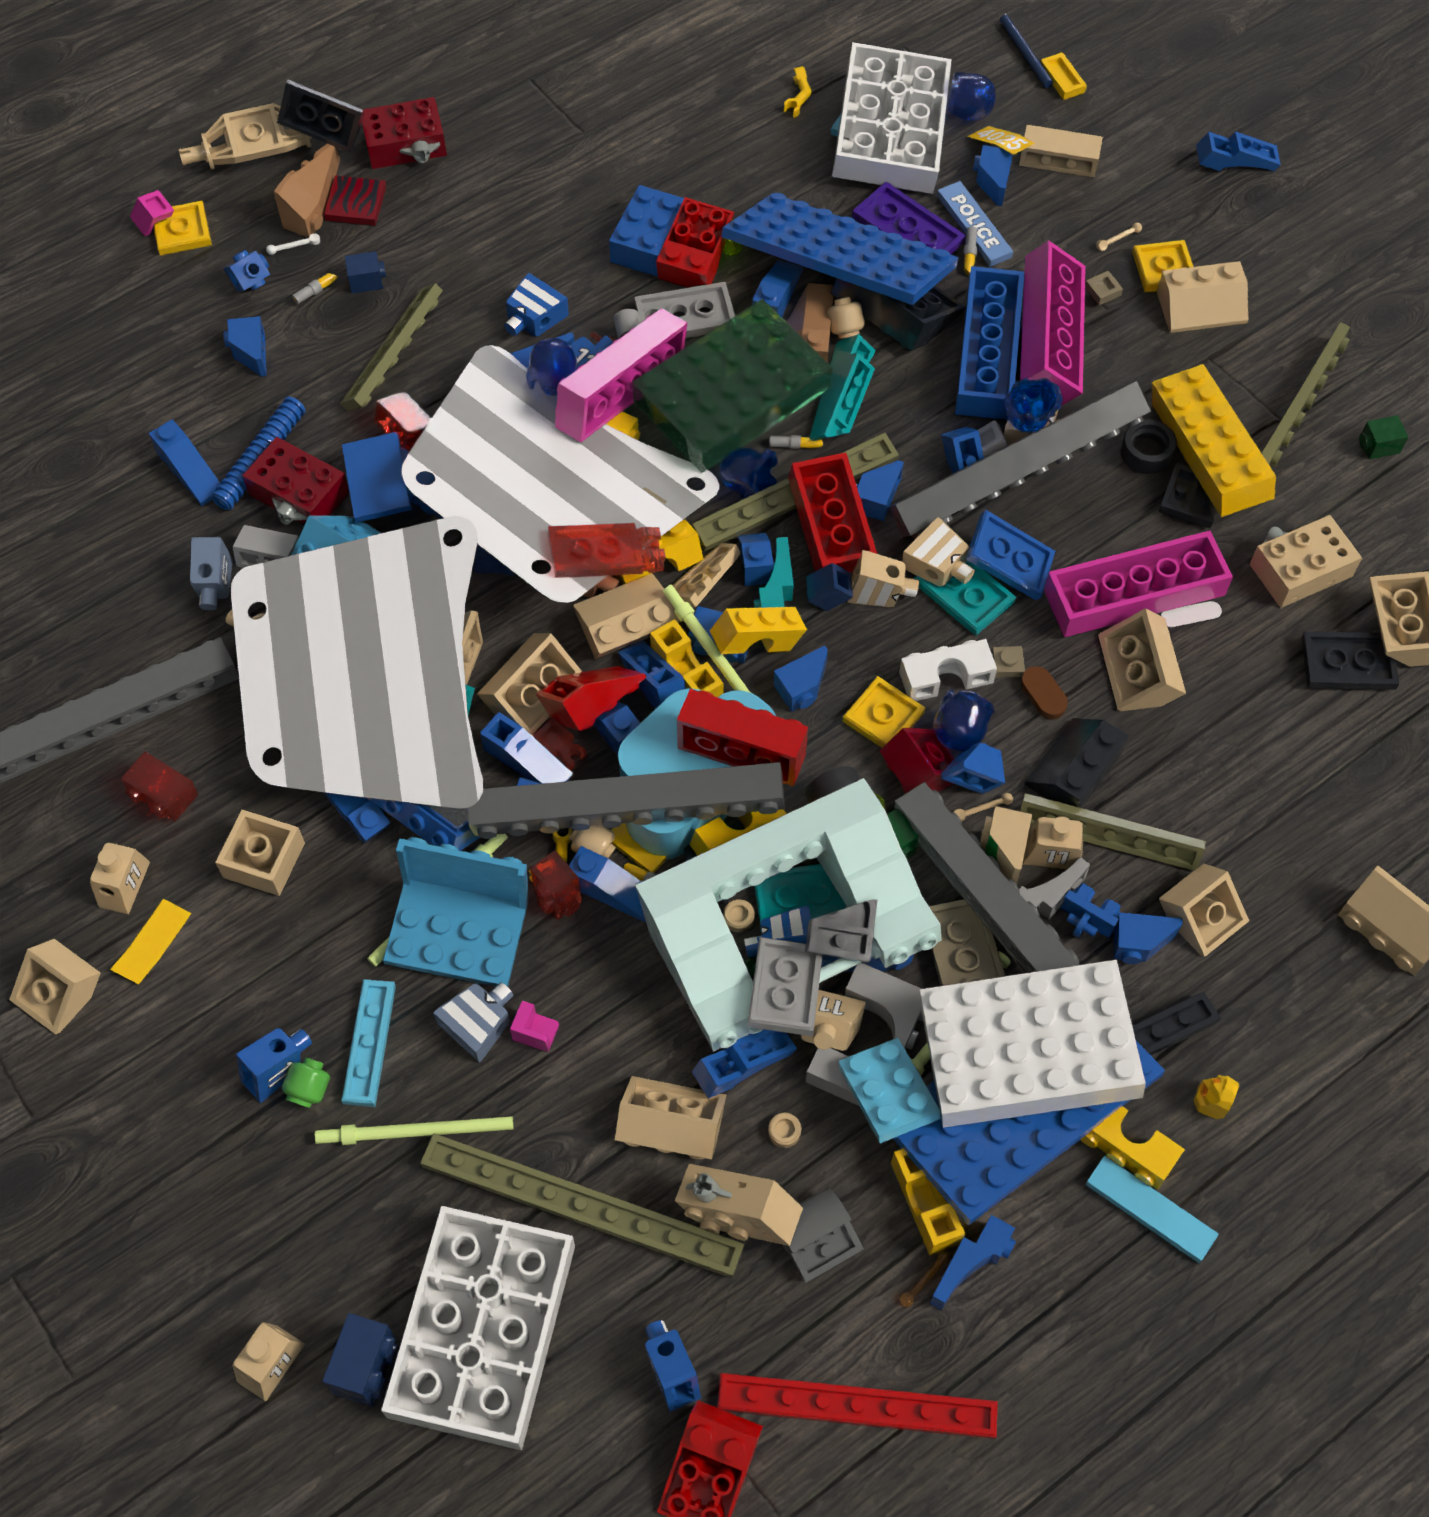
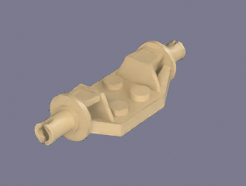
(248, 136)

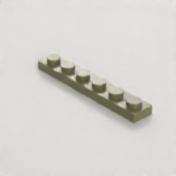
(387, 354)
(1121, 833)

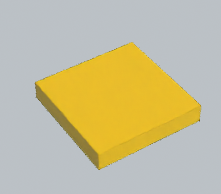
(183, 230)
(1157, 257)
(882, 712)

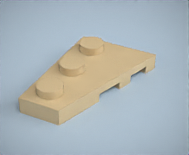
(706, 573)

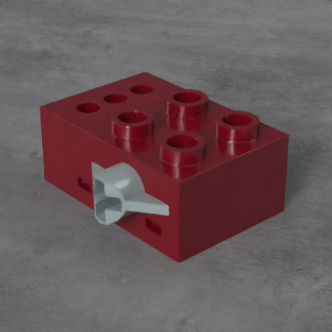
(403, 133)
(295, 483)

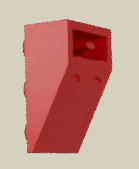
(693, 244)
(583, 696)
(710, 1464)

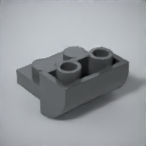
(822, 1236)

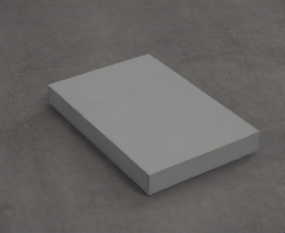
(785, 987)

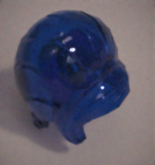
(971, 96)
(549, 364)
(1032, 403)
(748, 470)
(962, 720)

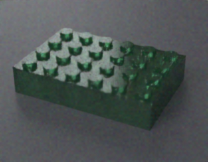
(732, 385)

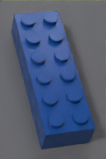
(989, 342)

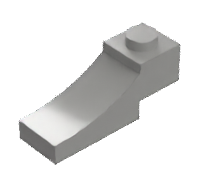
(1051, 895)

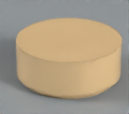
(739, 915)
(784, 1130)

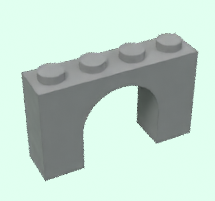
(887, 997)

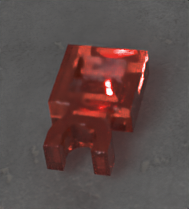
(559, 742)

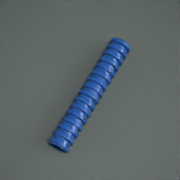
(278, 426)

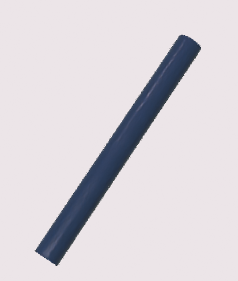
(1026, 51)

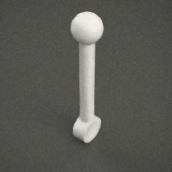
(314, 239)

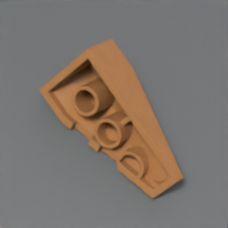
(305, 193)
(811, 317)

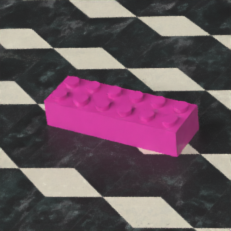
(1053, 319)
(605, 384)
(1128, 582)

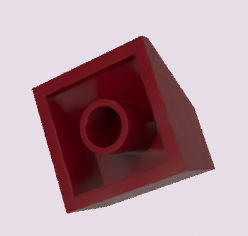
(917, 758)

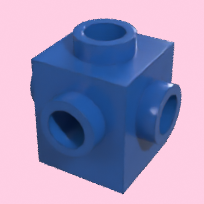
(247, 270)

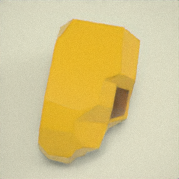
(1216, 1096)

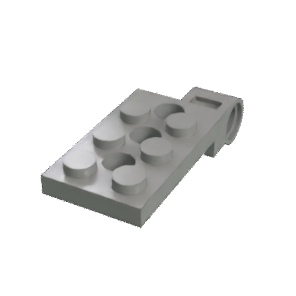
(686, 300)

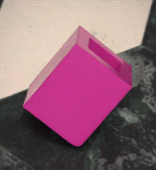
(149, 210)
(533, 1028)

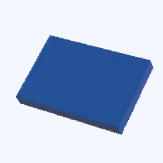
(376, 477)
(1010, 555)

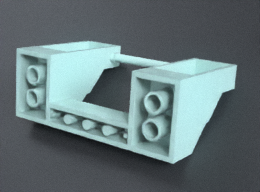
(860, 857)

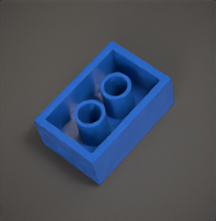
(644, 229)

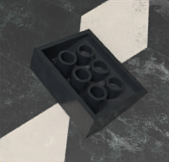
(907, 323)

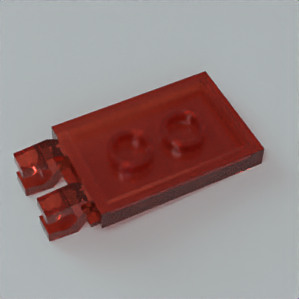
(605, 550)

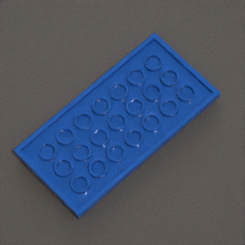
(841, 247)
(990, 1159)

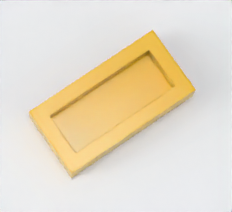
(1064, 76)
(634, 851)

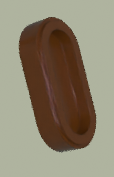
(1044, 692)

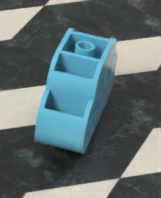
(654, 750)

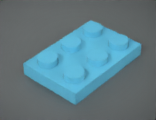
(889, 1090)

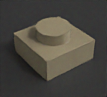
(1103, 288)
(1008, 661)

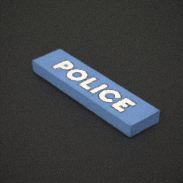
(969, 214)

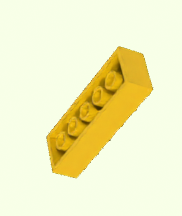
(1213, 440)

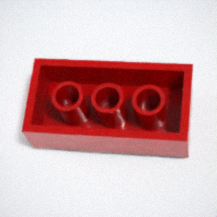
(830, 511)
(740, 734)

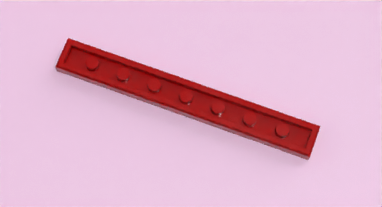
(858, 1406)

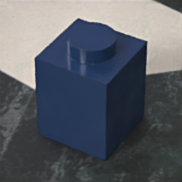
(365, 272)
(829, 587)

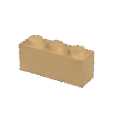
(1061, 151)

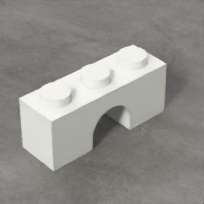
(969, 661)

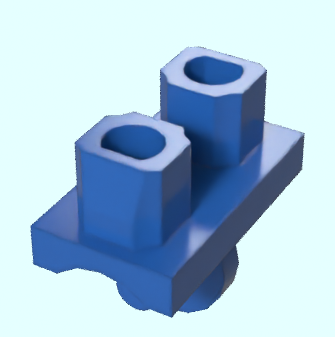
(1088, 916)

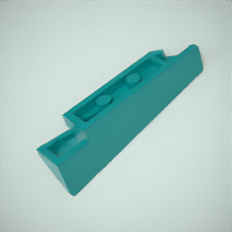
(849, 384)

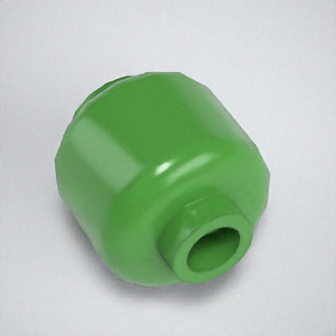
(305, 1082)

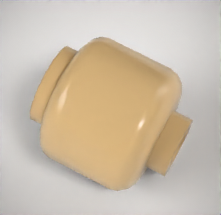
(846, 317)
(596, 839)

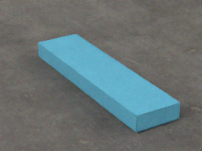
(368, 1043)
(1152, 1209)

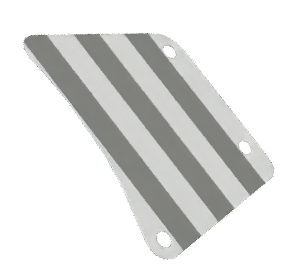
(518, 474)
(362, 667)

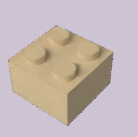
(260, 852)

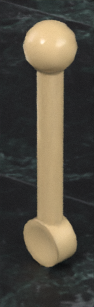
(1103, 244)
(1005, 799)

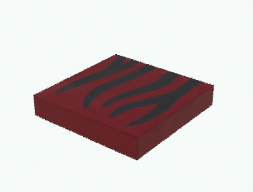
(355, 200)

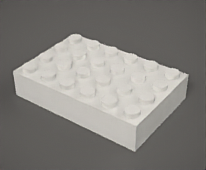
(892, 118)
(1031, 1043)
(479, 1328)

